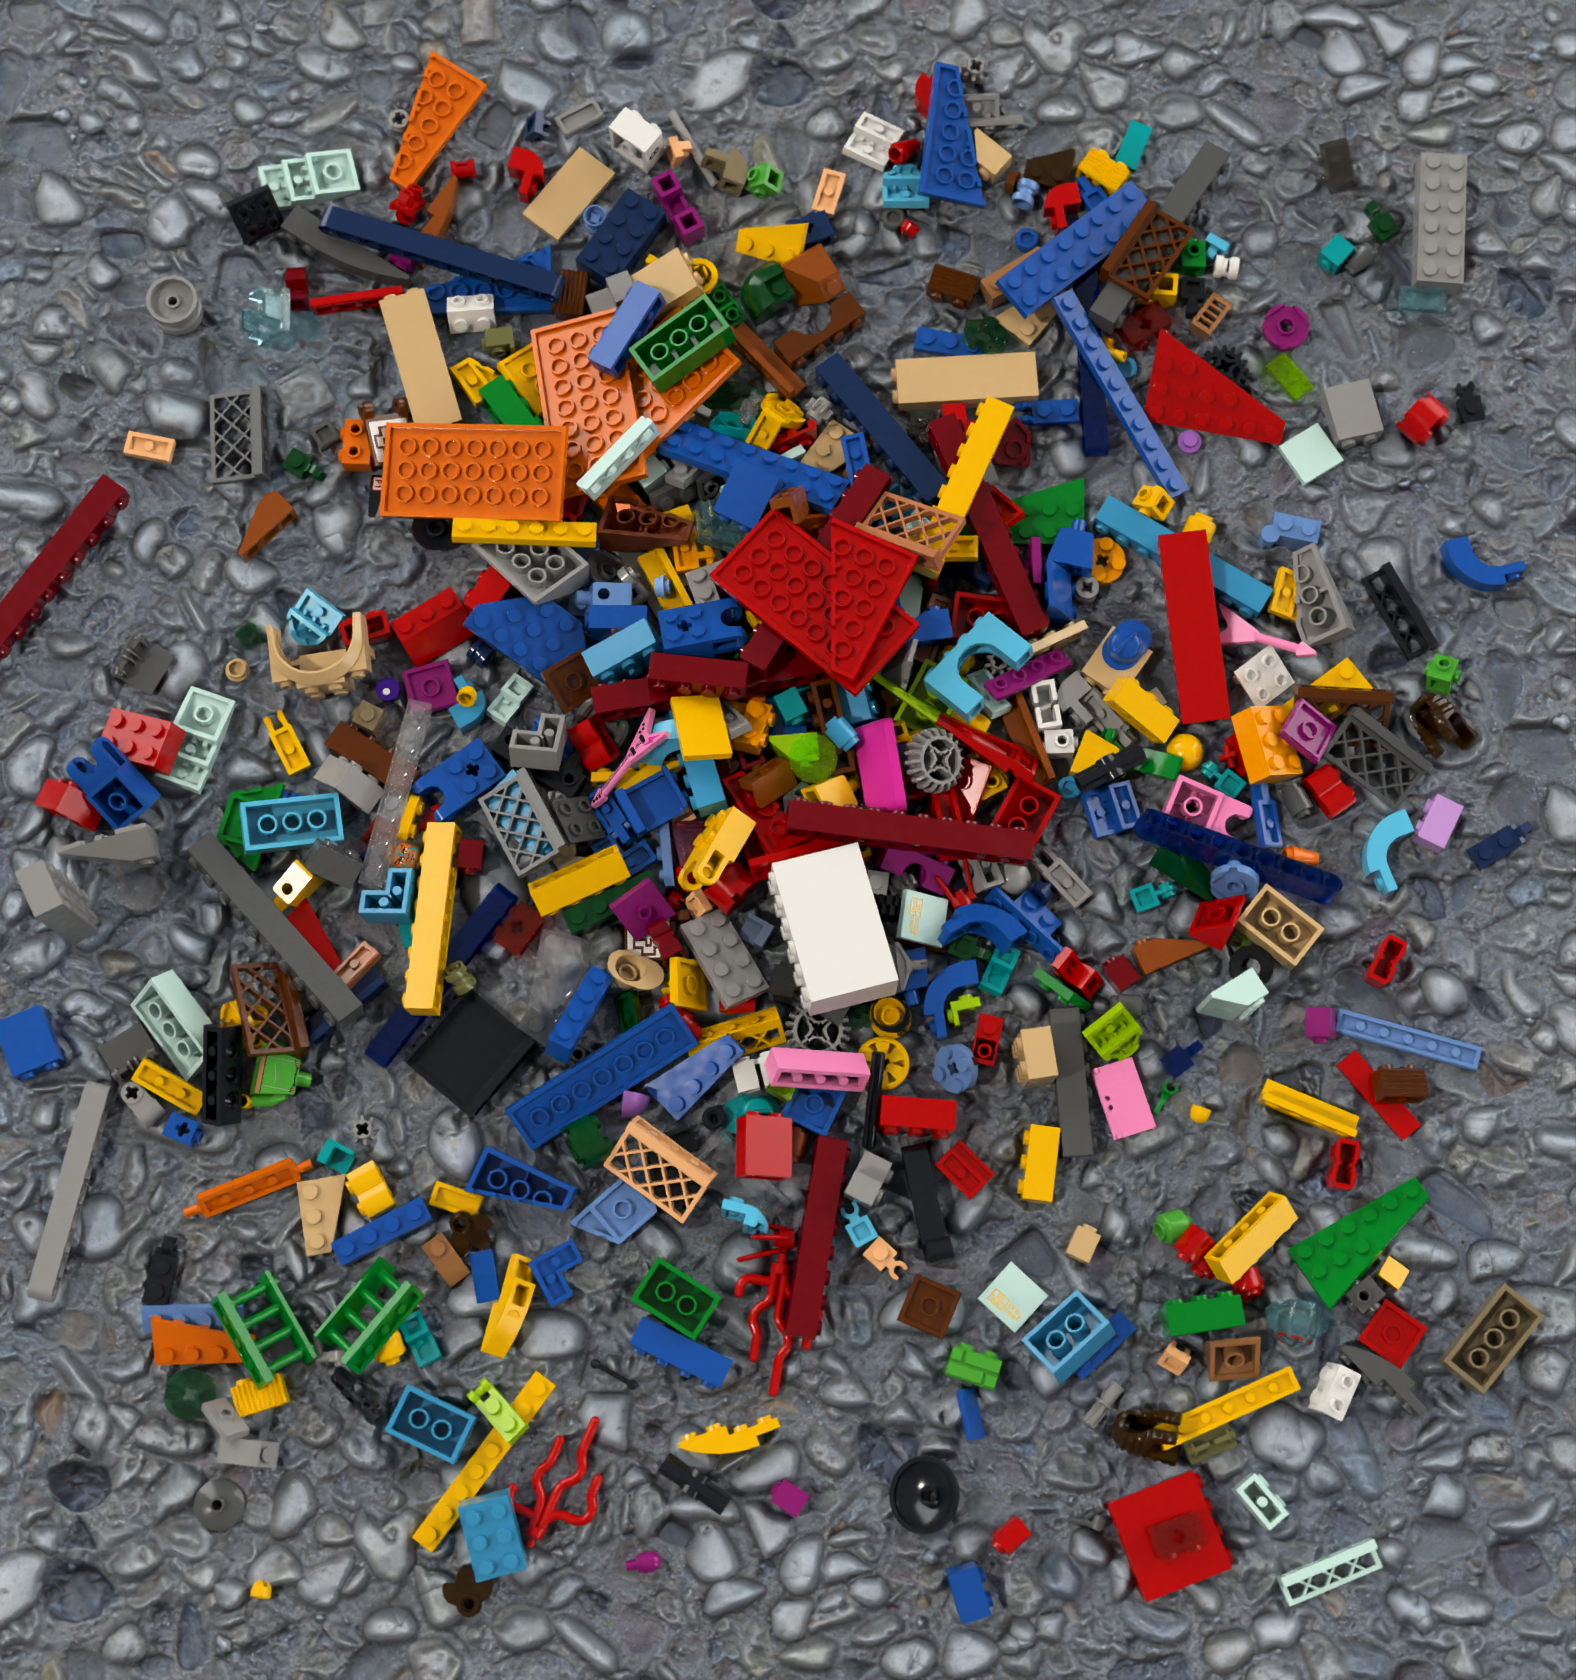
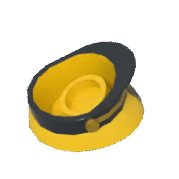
(890, 1017)

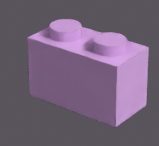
(1437, 823)

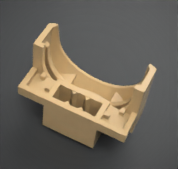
(324, 671)

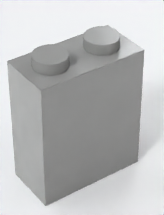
(1351, 414)

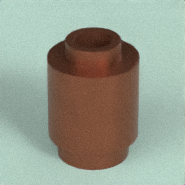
(799, 1143)

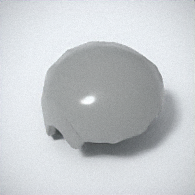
(1016, 879)

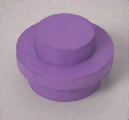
(1189, 442)

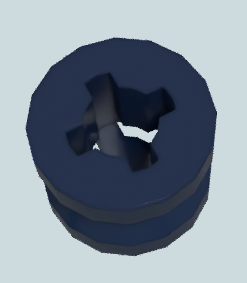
(481, 653)

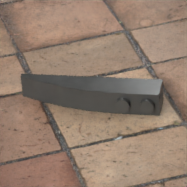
(303, 229)

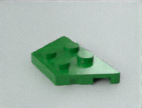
(230, 829)

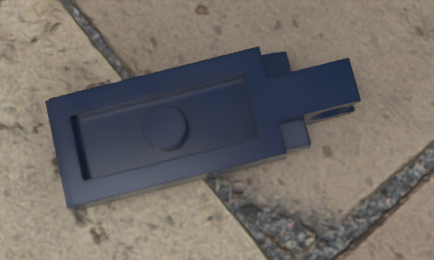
(1498, 844)

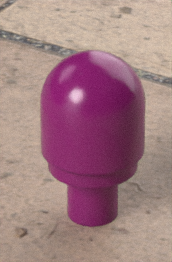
(645, 1562)

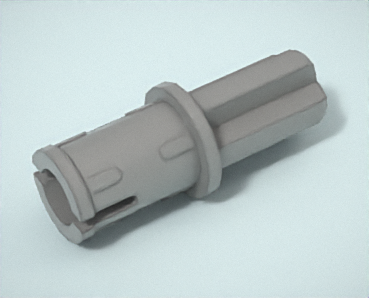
(1103, 1404)

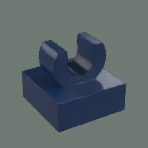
(535, 125)

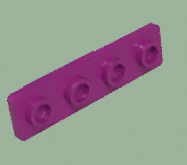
(1030, 674)

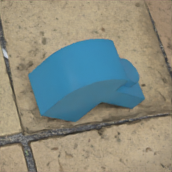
(468, 717)

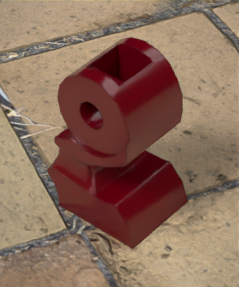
(297, 281)
(665, 941)

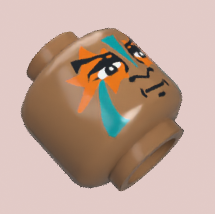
(406, 856)

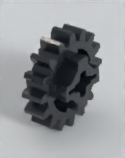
(1228, 362)

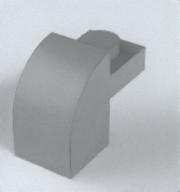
(1069, 695)
(248, 1452)

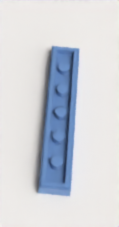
(1407, 1040)

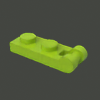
(498, 1411)

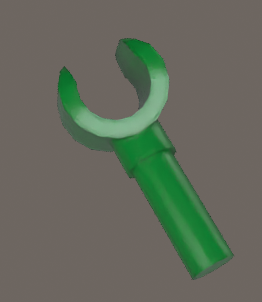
(1110, 735)
(1164, 1097)

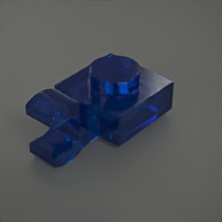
(1179, 1060)

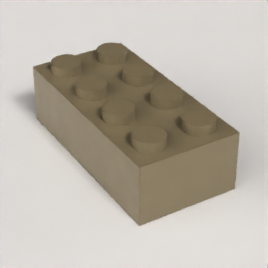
(1490, 1339)

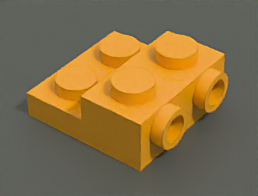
(761, 719)

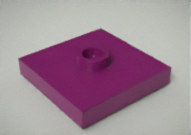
(1033, 561)
(432, 685)
(1307, 730)
(641, 907)

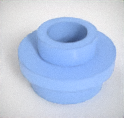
(662, 586)

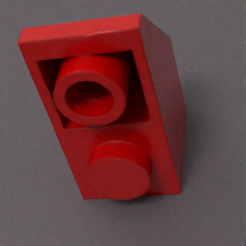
(986, 1039)

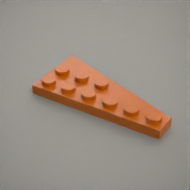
(437, 113)

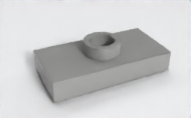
(225, 1419)

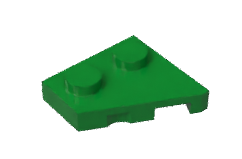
(1064, 994)

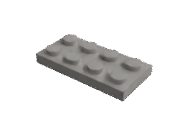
(723, 958)

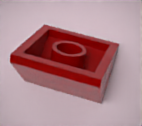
(1216, 920)

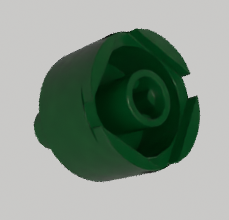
(587, 1142)

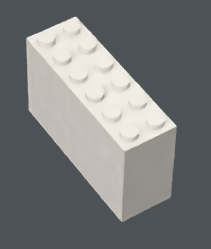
(832, 929)

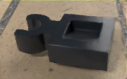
(1469, 406)

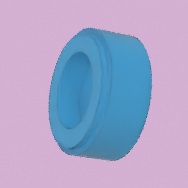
(1127, 368)
(1068, 789)

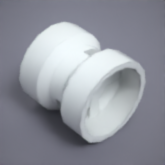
(1220, 267)

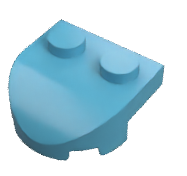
(901, 188)
(313, 619)
(749, 1215)

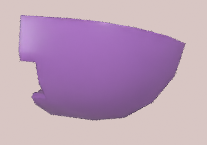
(633, 1104)

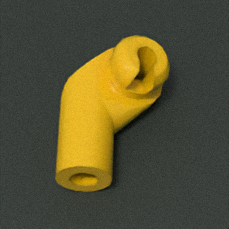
(1117, 355)

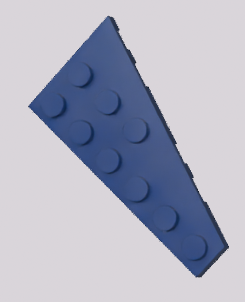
(949, 150)
(505, 301)

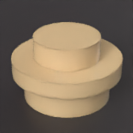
(237, 670)

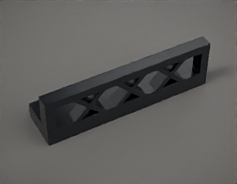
(1406, 607)

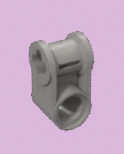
(145, 1106)

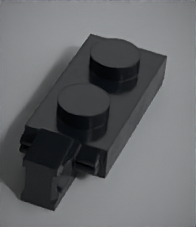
(162, 1273)

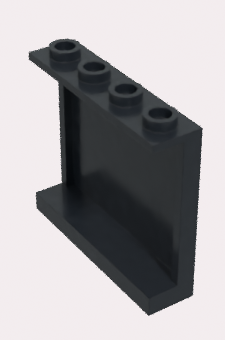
(469, 1052)

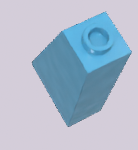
(519, 824)

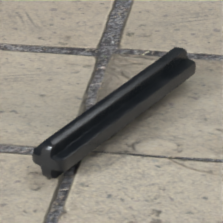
(873, 1100)

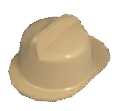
(634, 971)

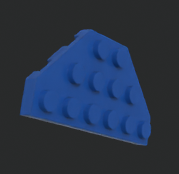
(527, 632)

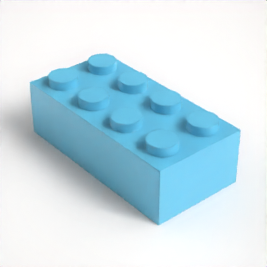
(290, 823)

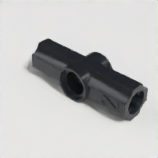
(1110, 768)
(695, 1483)

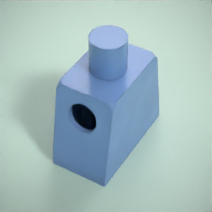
(605, 594)

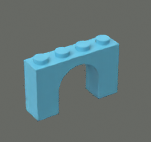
(986, 636)

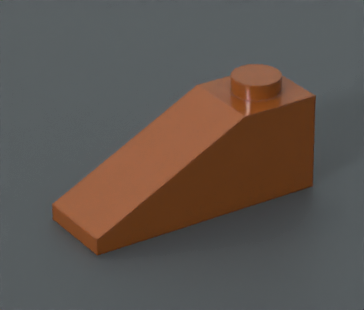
(268, 520)
(1161, 953)

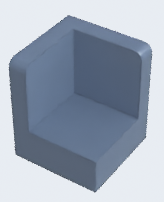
(756, 931)

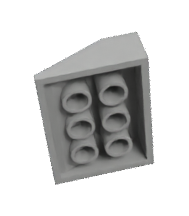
(537, 571)

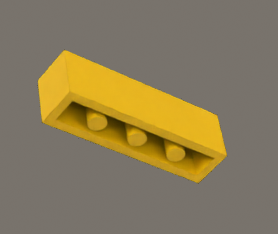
(579, 880)
(1251, 1237)

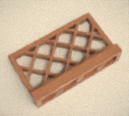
(928, 556)

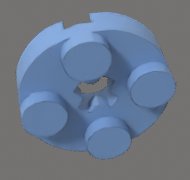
(1238, 873)
(945, 1072)

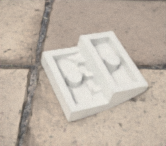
(872, 141)

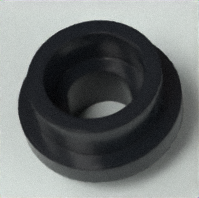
(714, 1110)

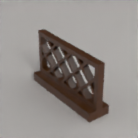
(1127, 245)
(1348, 696)
(290, 1010)

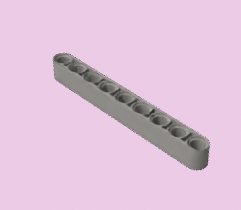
(70, 1191)

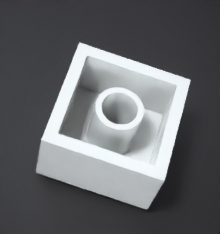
(636, 139)

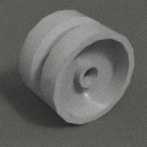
(174, 305)

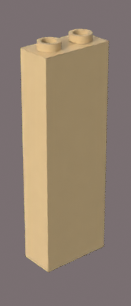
(420, 358)
(964, 379)

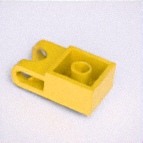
(716, 847)

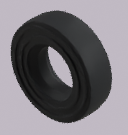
(1256, 953)

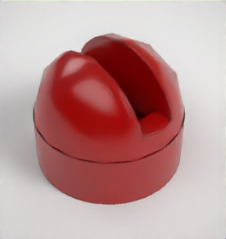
(910, 227)
(675, 897)

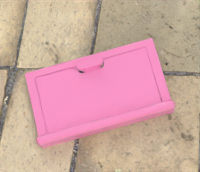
(1126, 1097)

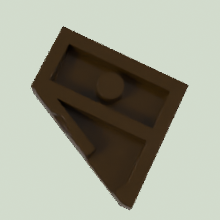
(1050, 169)

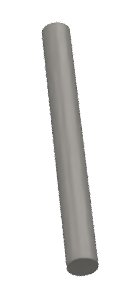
(695, 152)

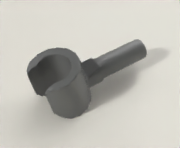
(1098, 1523)

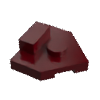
(1014, 446)

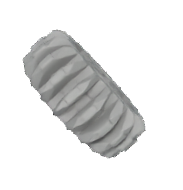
(925, 758)
(825, 1040)

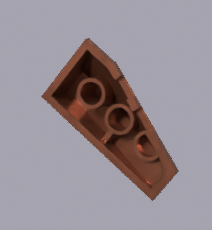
(635, 527)

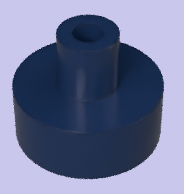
(1042, 891)

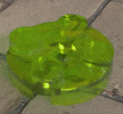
(819, 770)

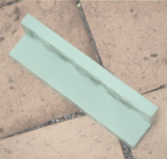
(618, 457)
(1329, 1562)

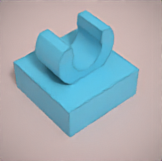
(1215, 246)

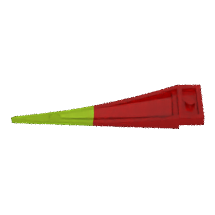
(995, 751)

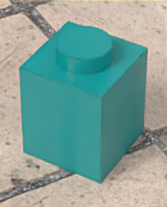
(1335, 254)
(790, 707)

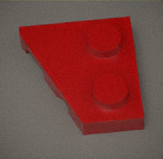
(793, 438)

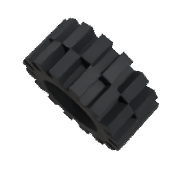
(888, 907)

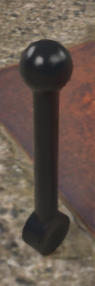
(632, 1384)

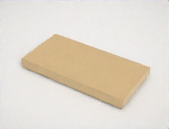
(568, 194)

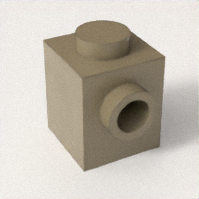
(369, 718)

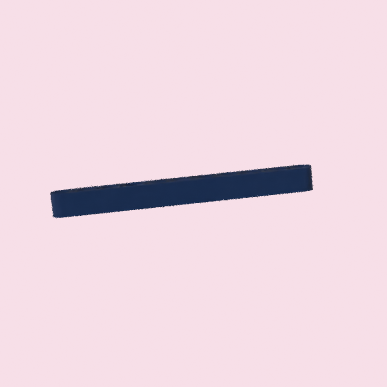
(441, 254)

